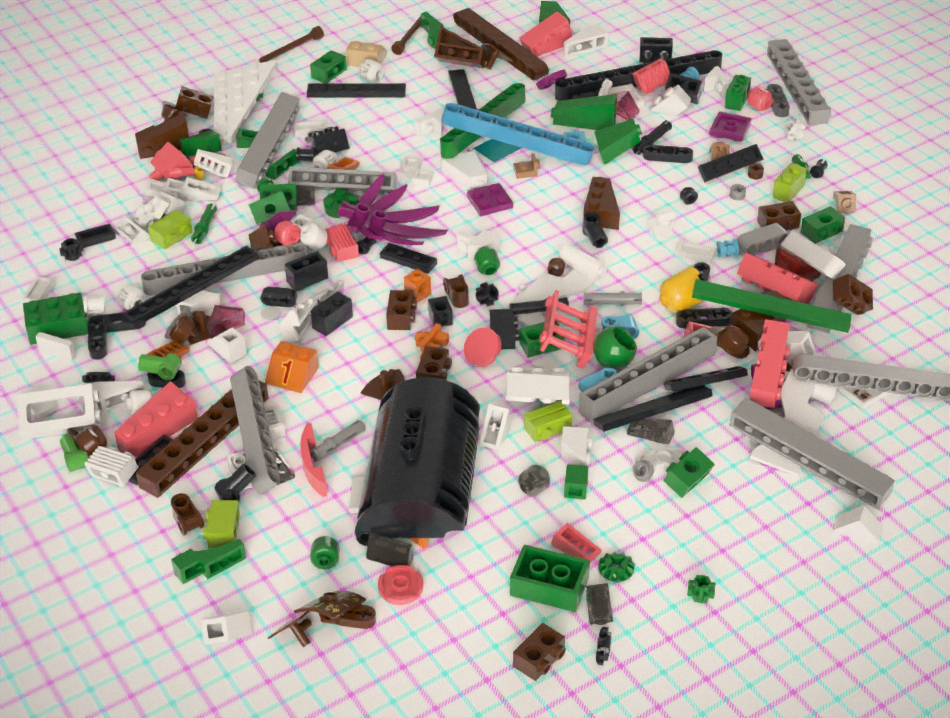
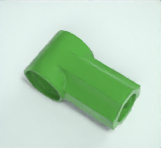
(165, 366)
(73, 454)

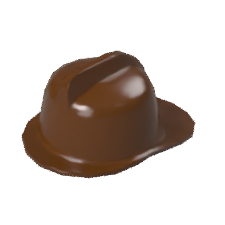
(169, 110)
(181, 328)
(732, 340)
(89, 438)

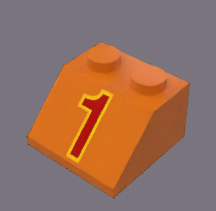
(292, 367)

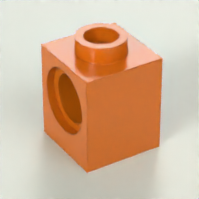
(419, 283)

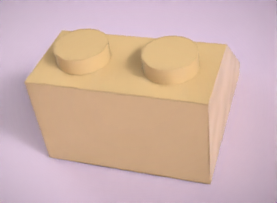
(359, 51)

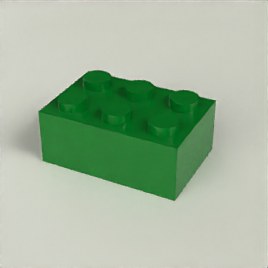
(56, 316)
(549, 578)

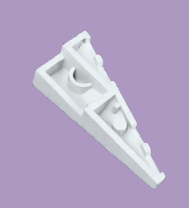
(299, 318)

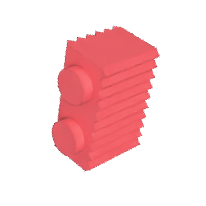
(651, 76)
(341, 243)

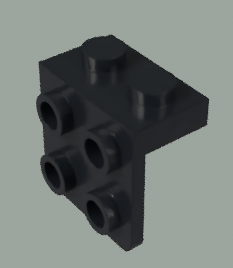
(331, 139)

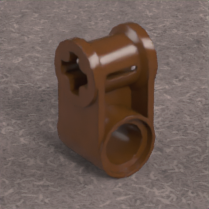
(457, 291)
(185, 513)

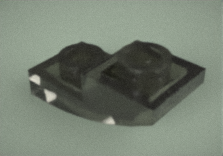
(599, 604)

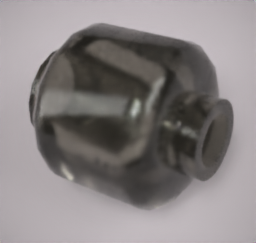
(534, 480)

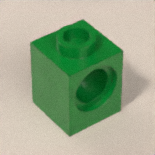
(576, 481)

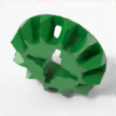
(616, 573)

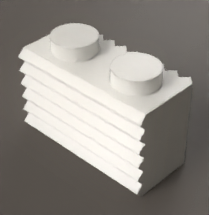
(111, 465)

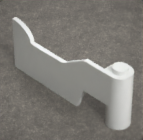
(584, 274)
(796, 409)

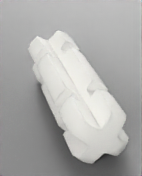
(606, 85)

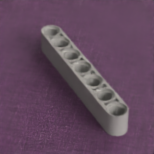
(254, 429)

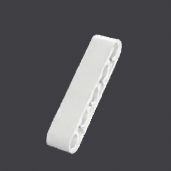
(813, 255)

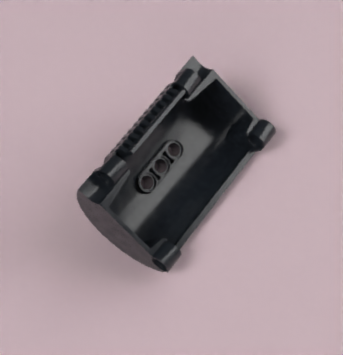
(420, 462)

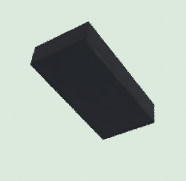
(95, 235)

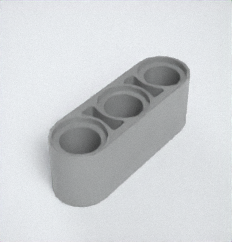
(762, 239)

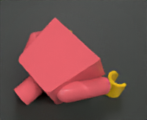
(171, 163)

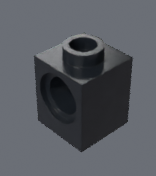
(440, 311)

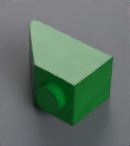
(205, 141)

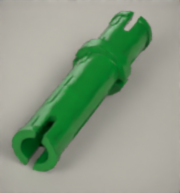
(202, 227)

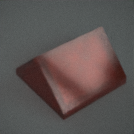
(793, 264)

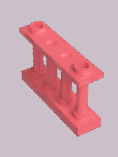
(586, 329)

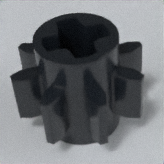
(71, 249)
(487, 294)

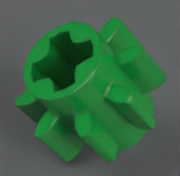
(701, 589)

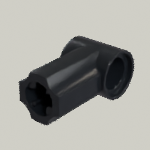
(594, 230)
(231, 487)

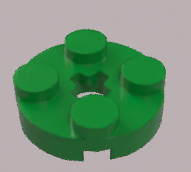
(334, 201)

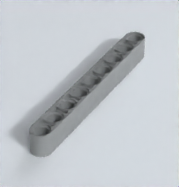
(269, 261)
(871, 376)

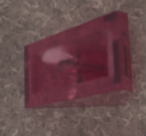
(626, 106)
(225, 318)

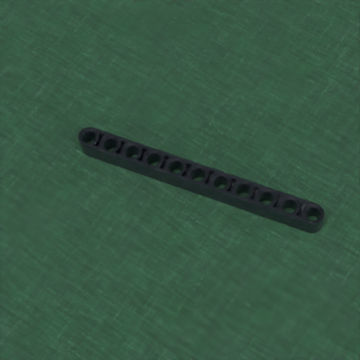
(702, 62)

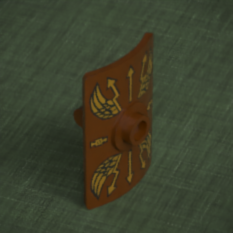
(333, 605)

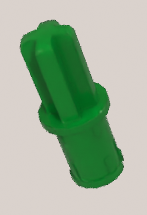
(797, 159)

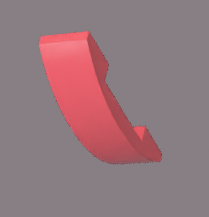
(314, 475)

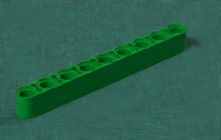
(502, 105)

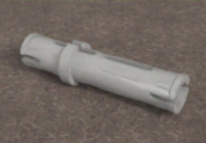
(613, 298)
(331, 444)

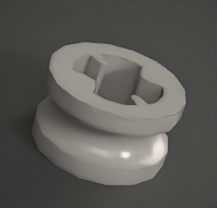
(737, 192)

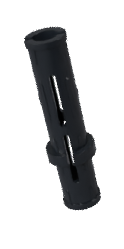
(653, 136)
(533, 306)

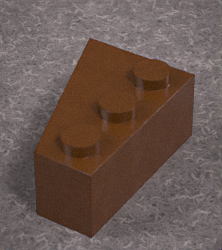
(459, 51)
(155, 137)
(603, 202)
(753, 322)

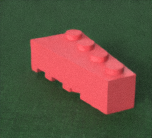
(776, 279)
(770, 364)
(161, 415)

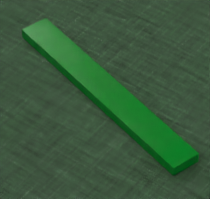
(772, 306)

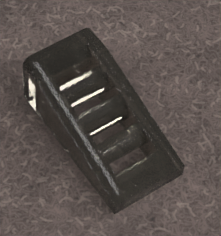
(658, 430)

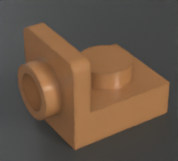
(719, 150)
(527, 169)
(845, 201)

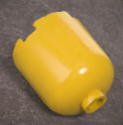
(678, 290)

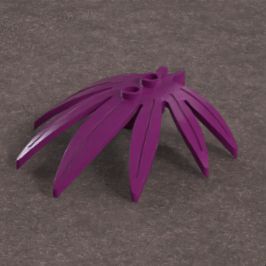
(380, 225)

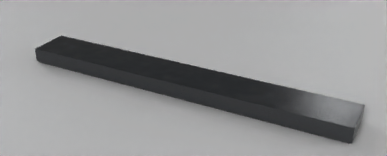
(189, 286)

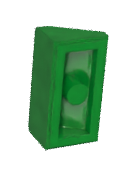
(282, 165)

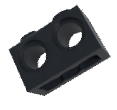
(655, 46)

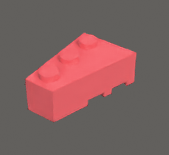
(547, 35)

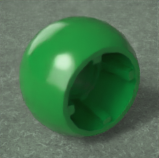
(614, 347)

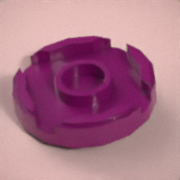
(551, 79)

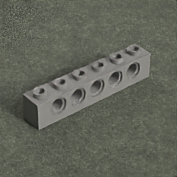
(340, 179)

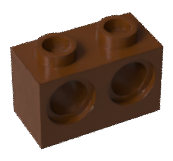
(194, 102)
(783, 213)
(853, 294)
(400, 310)
(434, 363)
(539, 652)

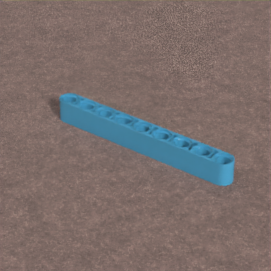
(517, 134)

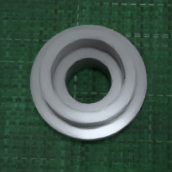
(638, 468)

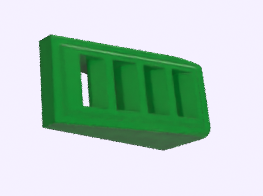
(245, 138)

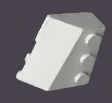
(538, 383)

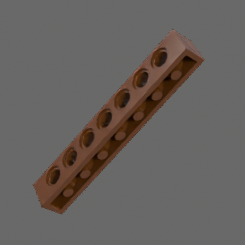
(191, 445)

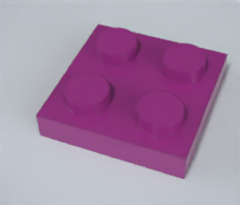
(730, 126)
(489, 199)

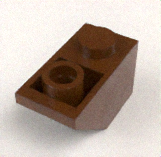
(262, 238)

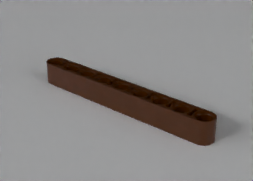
(487, 33)

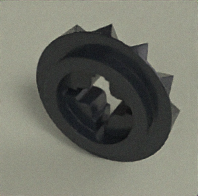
(92, 377)
(603, 646)

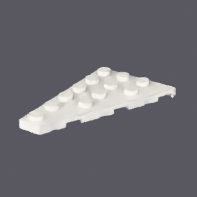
(236, 95)

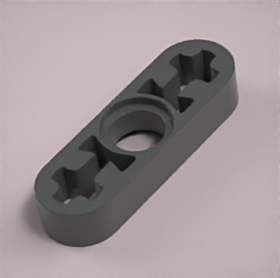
(781, 107)

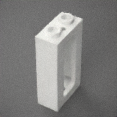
(59, 426)

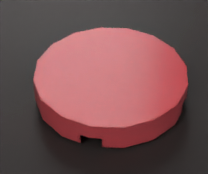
(482, 347)
(400, 585)

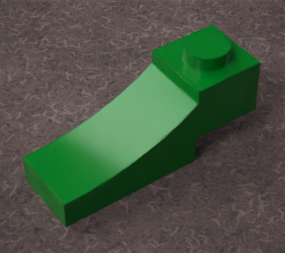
(432, 27)
(207, 562)

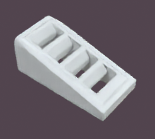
(211, 167)
(275, 422)

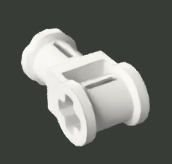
(93, 305)

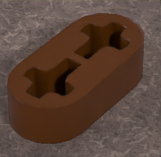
(355, 616)

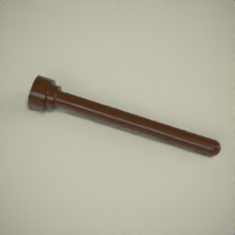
(315, 33)
(399, 46)

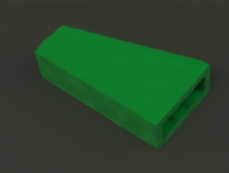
(586, 113)

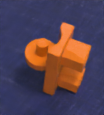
(431, 338)

